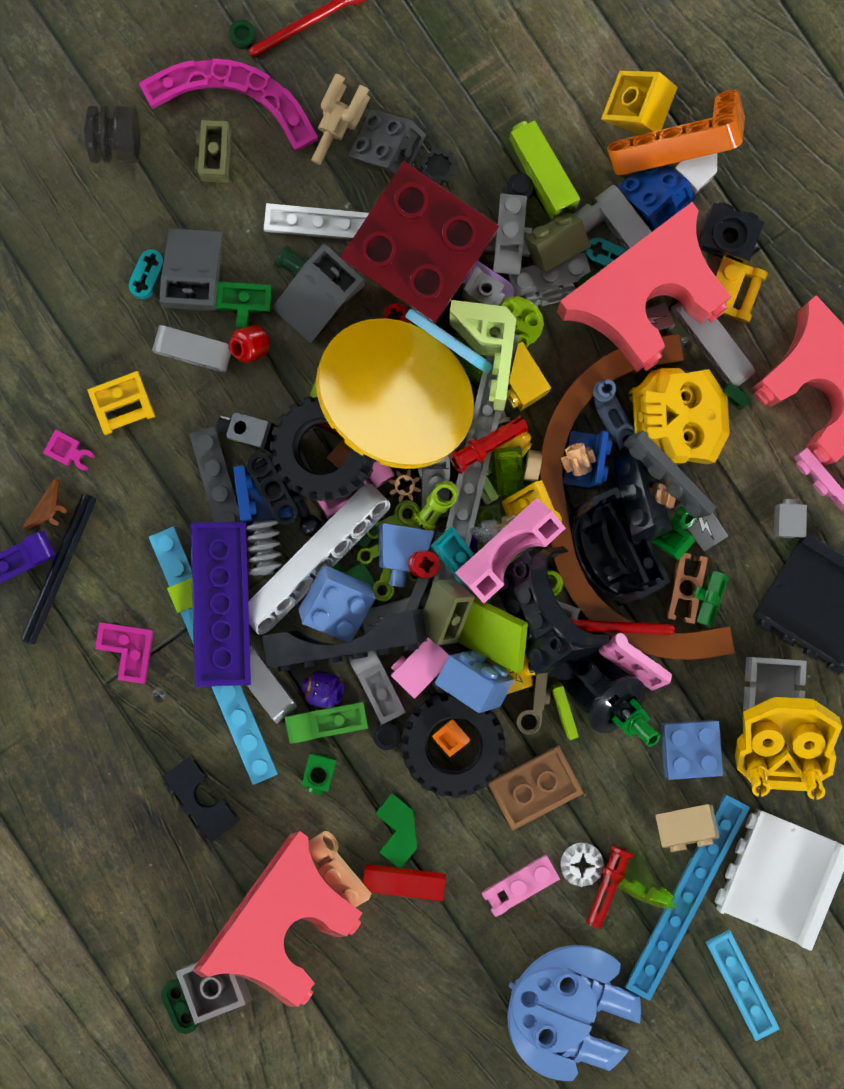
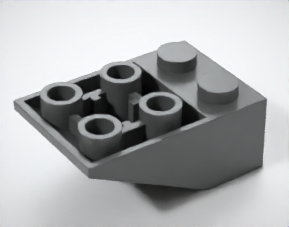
(191, 269)
(318, 293)

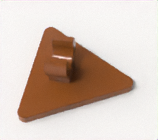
(45, 508)

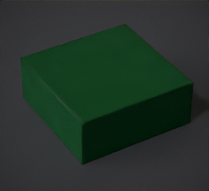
(736, 396)

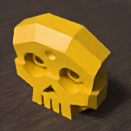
(667, 416)
(786, 758)

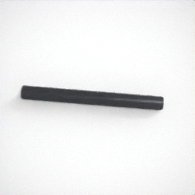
(58, 569)

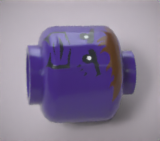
(323, 689)

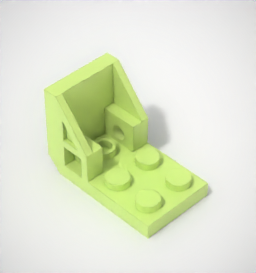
(477, 325)

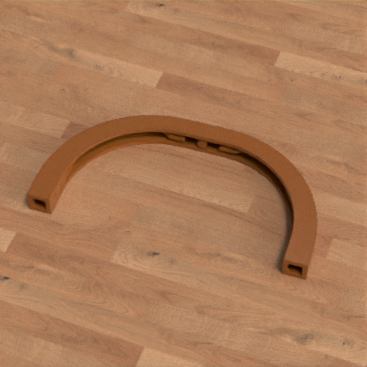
(676, 646)

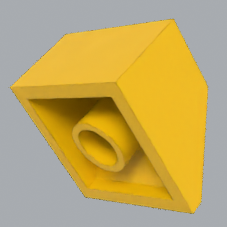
(639, 101)
(525, 380)

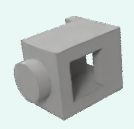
(473, 293)

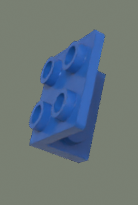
(657, 193)
(601, 446)
(250, 501)

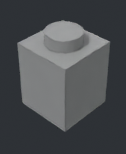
(790, 519)

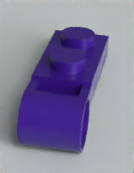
(25, 556)

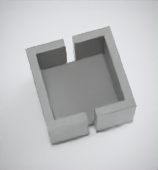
(772, 679)

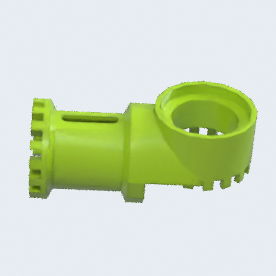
(435, 505)

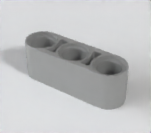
(192, 348)
(269, 689)

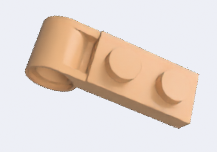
(335, 871)

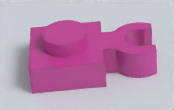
(66, 449)

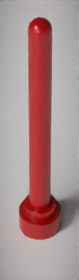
(300, 25)
(624, 627)

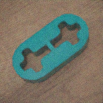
(607, 248)
(141, 271)

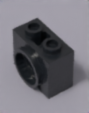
(743, 226)

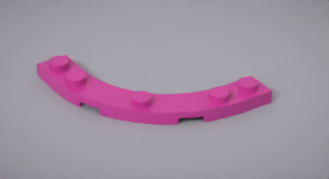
(236, 77)

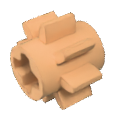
(578, 459)
(402, 493)
(662, 496)

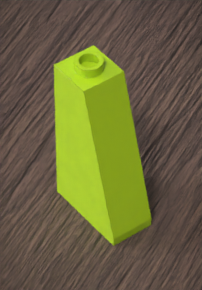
(544, 169)

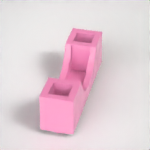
(529, 529)

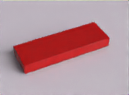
(404, 882)

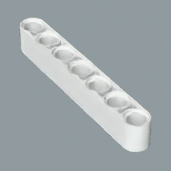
(324, 548)

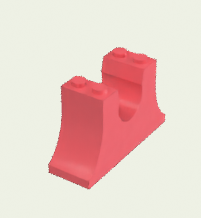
(659, 264)
(813, 361)
(255, 933)

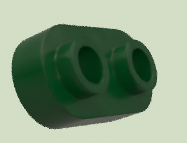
(177, 1007)

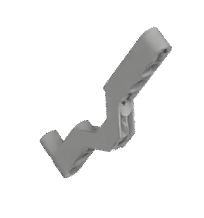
(709, 336)

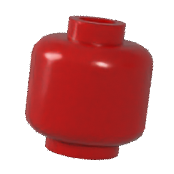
(249, 344)

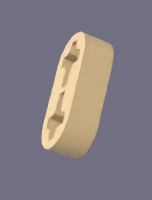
(532, 465)

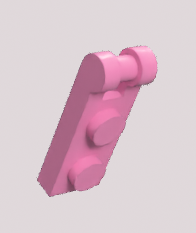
(635, 662)
(521, 885)

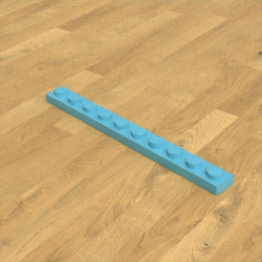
(230, 698)

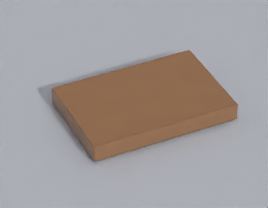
(535, 787)

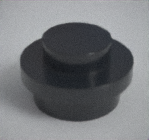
(520, 185)
(386, 736)

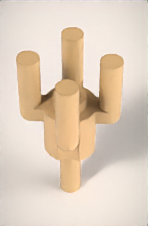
(337, 115)

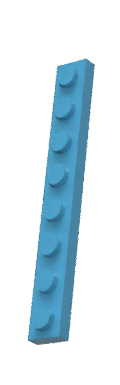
(688, 897)

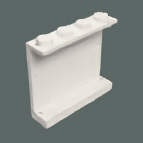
(782, 878)

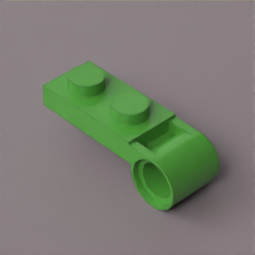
(326, 722)

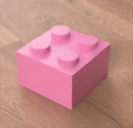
(419, 667)

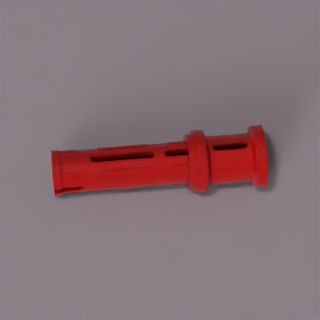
(478, 449)
(610, 871)

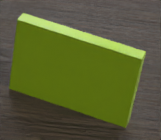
(495, 635)

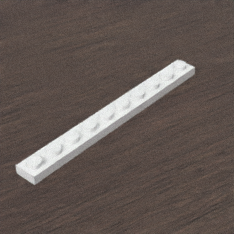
(329, 223)

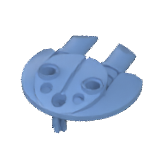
(567, 1011)

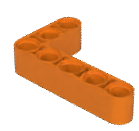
(684, 141)

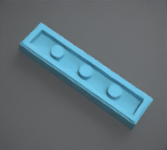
(450, 341)
(742, 985)

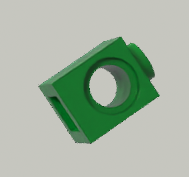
(318, 760)

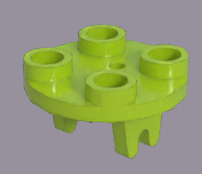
(531, 321)

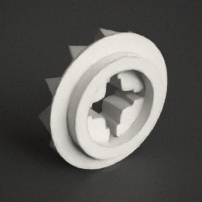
(574, 854)

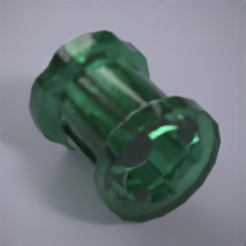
(290, 260)

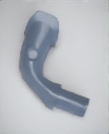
(612, 413)

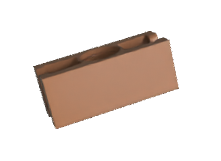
(675, 594)

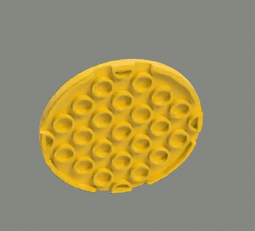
(395, 393)

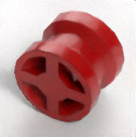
(418, 564)

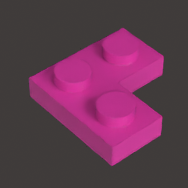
(133, 644)

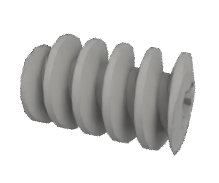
(263, 548)

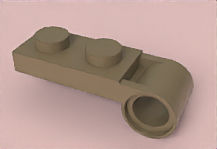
(541, 696)

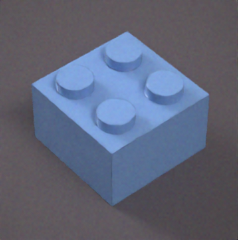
(336, 604)
(475, 680)
(691, 749)

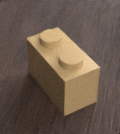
(687, 827)

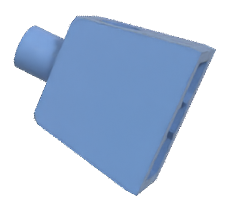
(397, 546)

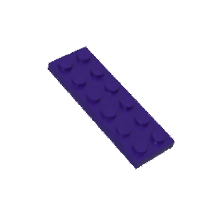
(220, 604)

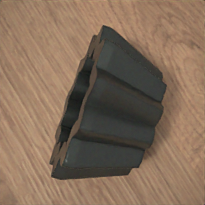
(438, 165)

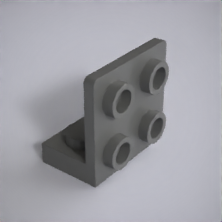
(387, 141)

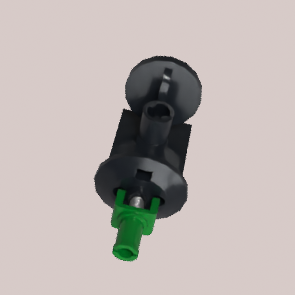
(607, 696)

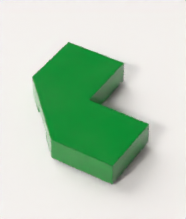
(401, 819)

